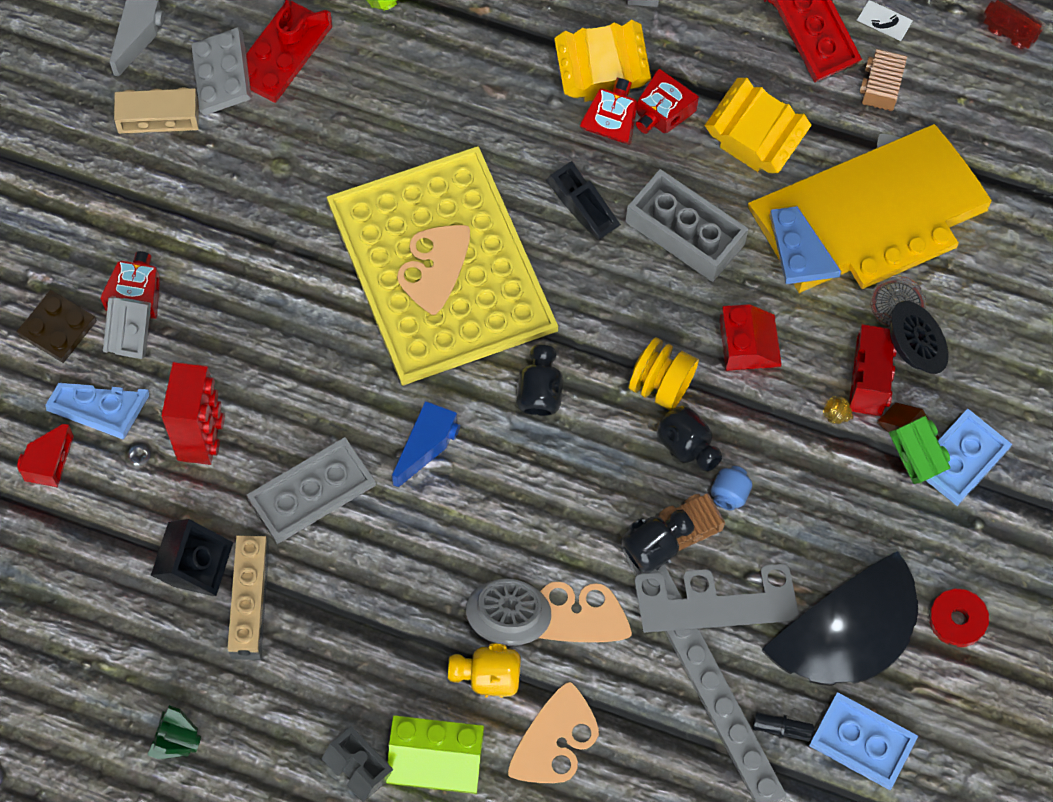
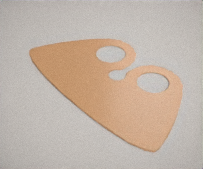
(438, 281)
(591, 624)
(538, 747)

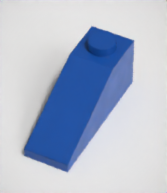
(427, 440)

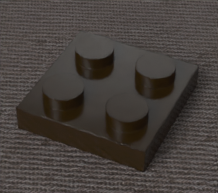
(56, 326)

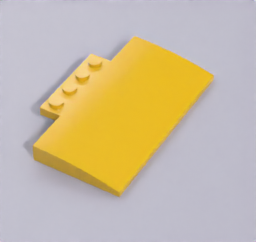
(884, 206)

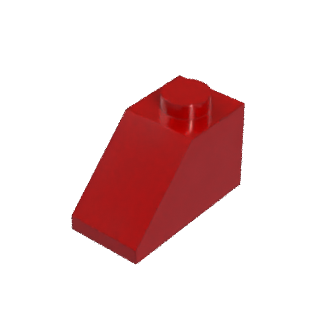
(46, 457)

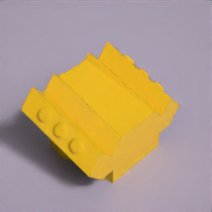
(600, 55)
(756, 127)

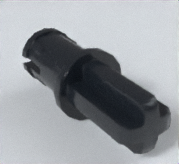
(783, 726)

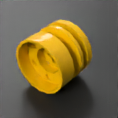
(659, 372)

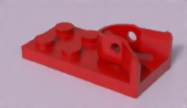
(818, 36)
(285, 48)

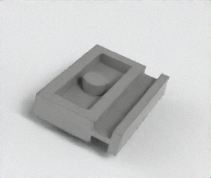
(127, 327)

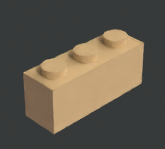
(156, 110)

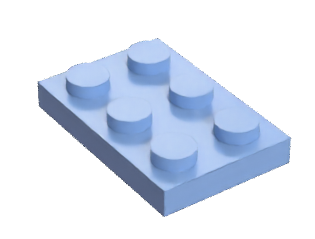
(973, 453)
(863, 741)

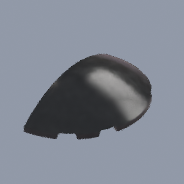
(853, 629)

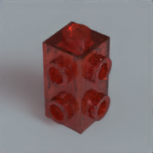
(1014, 23)

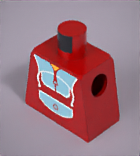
(665, 104)
(612, 113)
(134, 282)

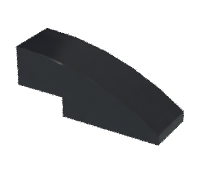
(583, 200)

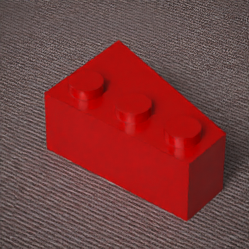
(872, 371)

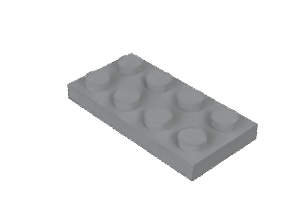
(311, 490)

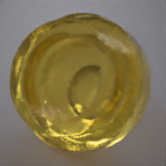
(837, 410)

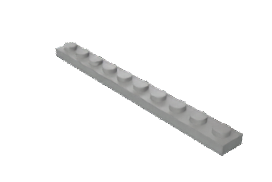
(719, 701)

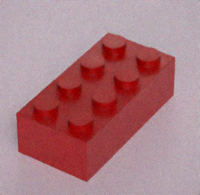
(192, 413)

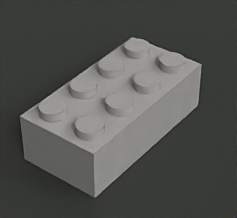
(686, 225)

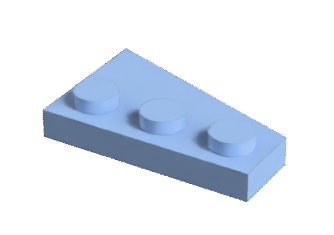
(100, 409)

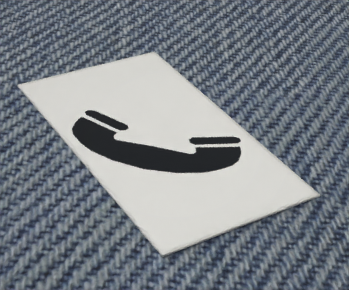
(884, 20)

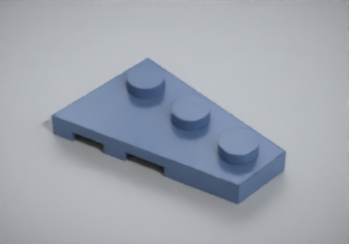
(800, 249)

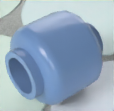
(731, 488)

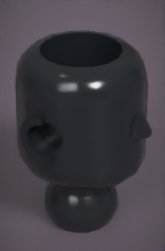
(540, 383)
(688, 438)
(655, 541)

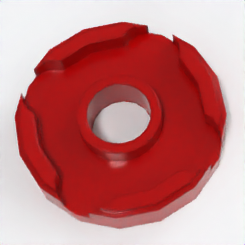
(959, 601)

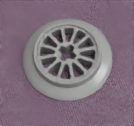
(487, 607)

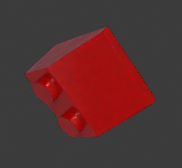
(749, 338)

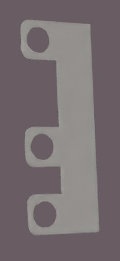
(710, 610)

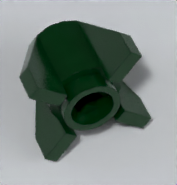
(174, 736)

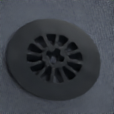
(918, 338)

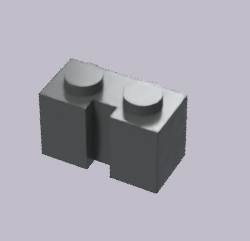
(359, 761)

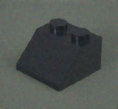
(192, 557)

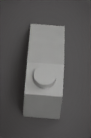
(135, 32)

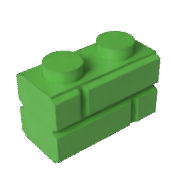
(920, 449)

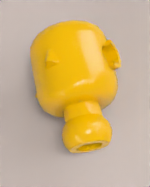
(491, 671)

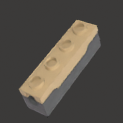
(248, 598)

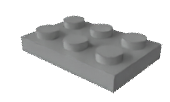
(221, 71)

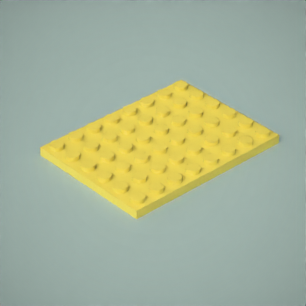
(496, 292)

